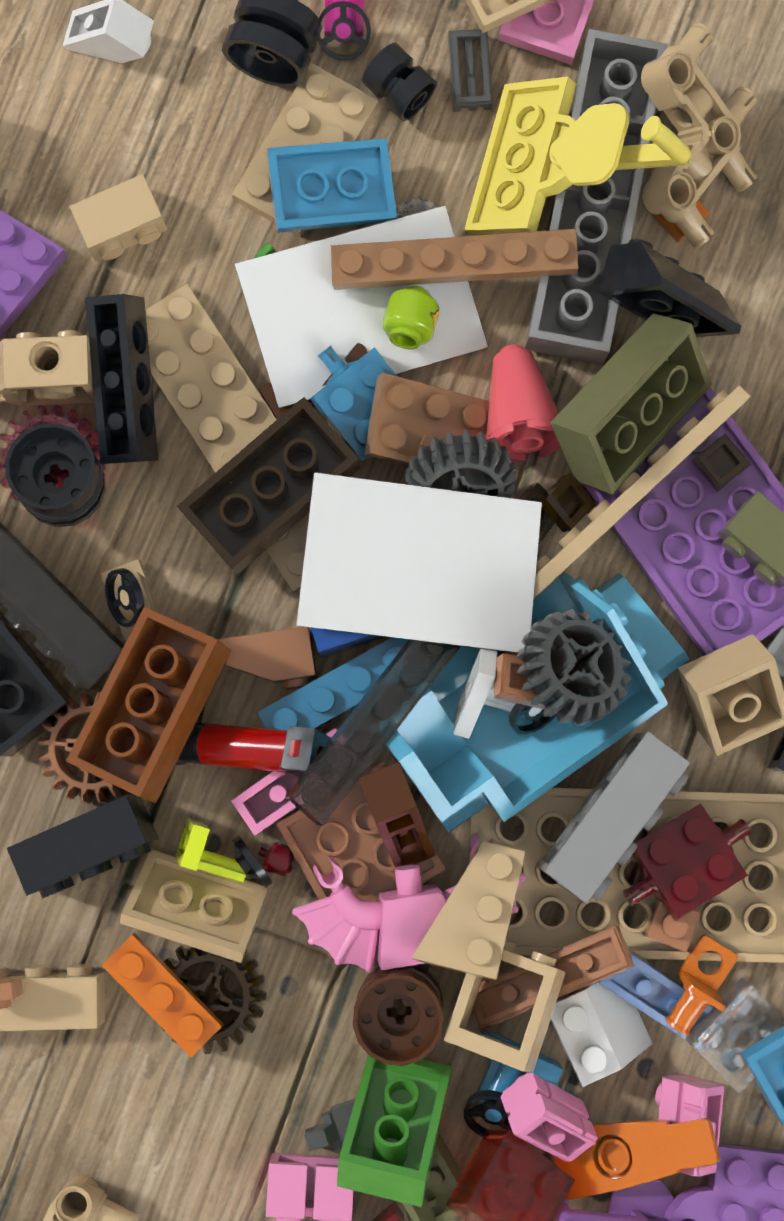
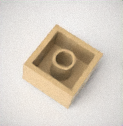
(734, 694)

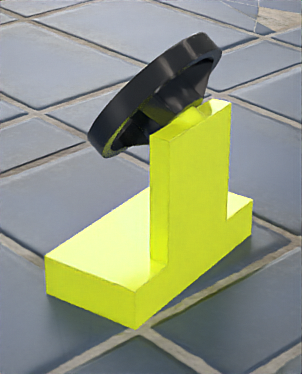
(192, 855)

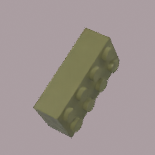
(632, 403)

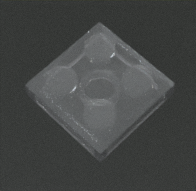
(727, 1033)

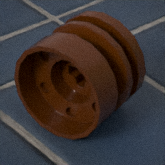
(396, 1037)

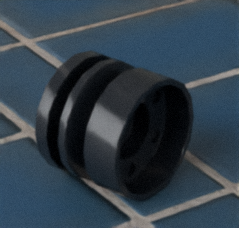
(39, 459)

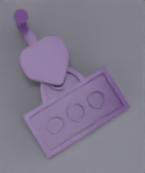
(744, 1188)

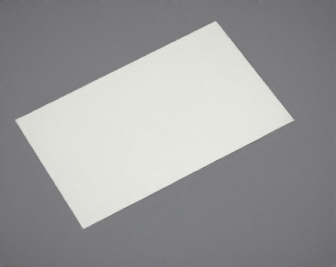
(302, 314)
(419, 563)

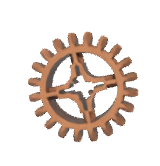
(58, 743)

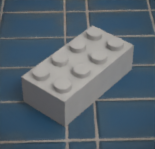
(614, 816)

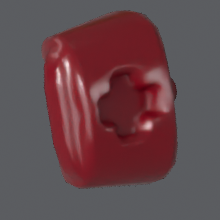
(277, 859)

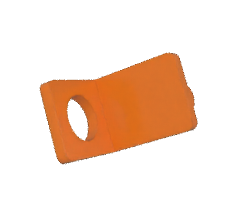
(700, 986)

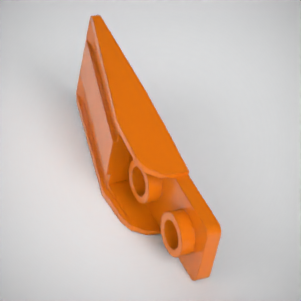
(639, 1153)

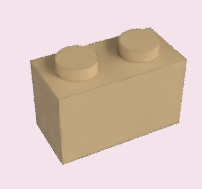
(118, 218)

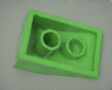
(394, 1130)

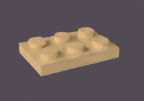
(194, 907)

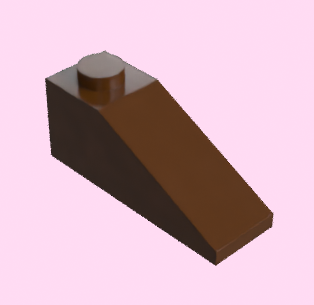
(396, 815)

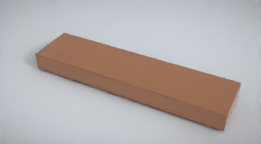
(584, 964)

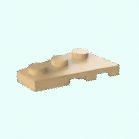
(477, 915)

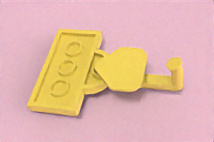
(543, 151)

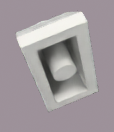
(109, 31)

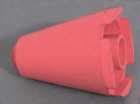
(520, 405)

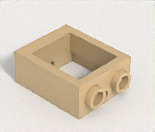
(527, 1055)

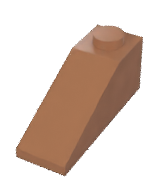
(274, 656)

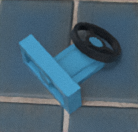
(496, 1080)

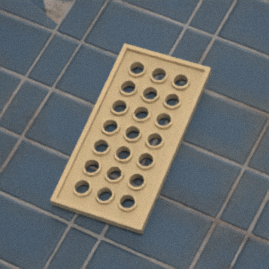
(738, 900)

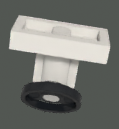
(480, 691)

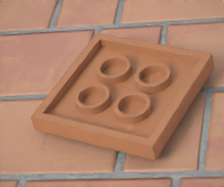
(353, 842)

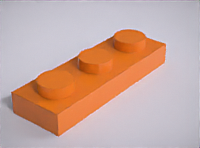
(162, 994)

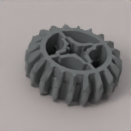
(475, 460)
(551, 654)

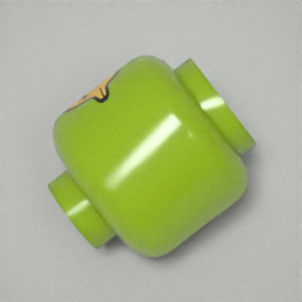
(410, 317)

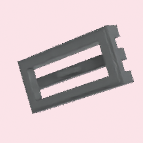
(472, 100)

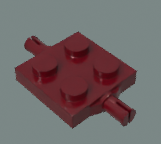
(687, 862)

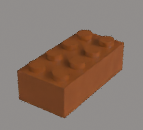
(149, 705)

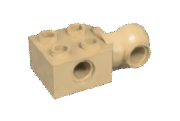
(46, 370)

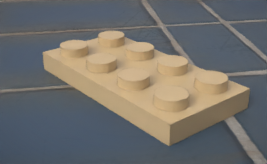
(316, 113)

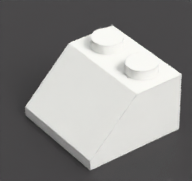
(598, 1032)

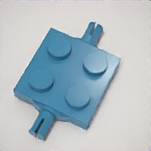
(349, 396)

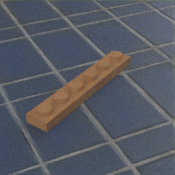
(454, 259)

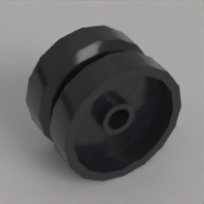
(272, 40)

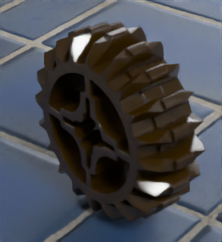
(228, 999)

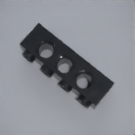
(121, 378)

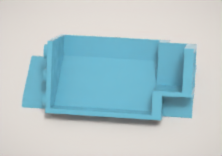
(515, 769)

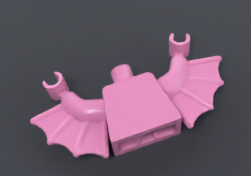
(390, 929)

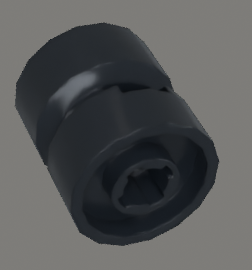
(394, 77)

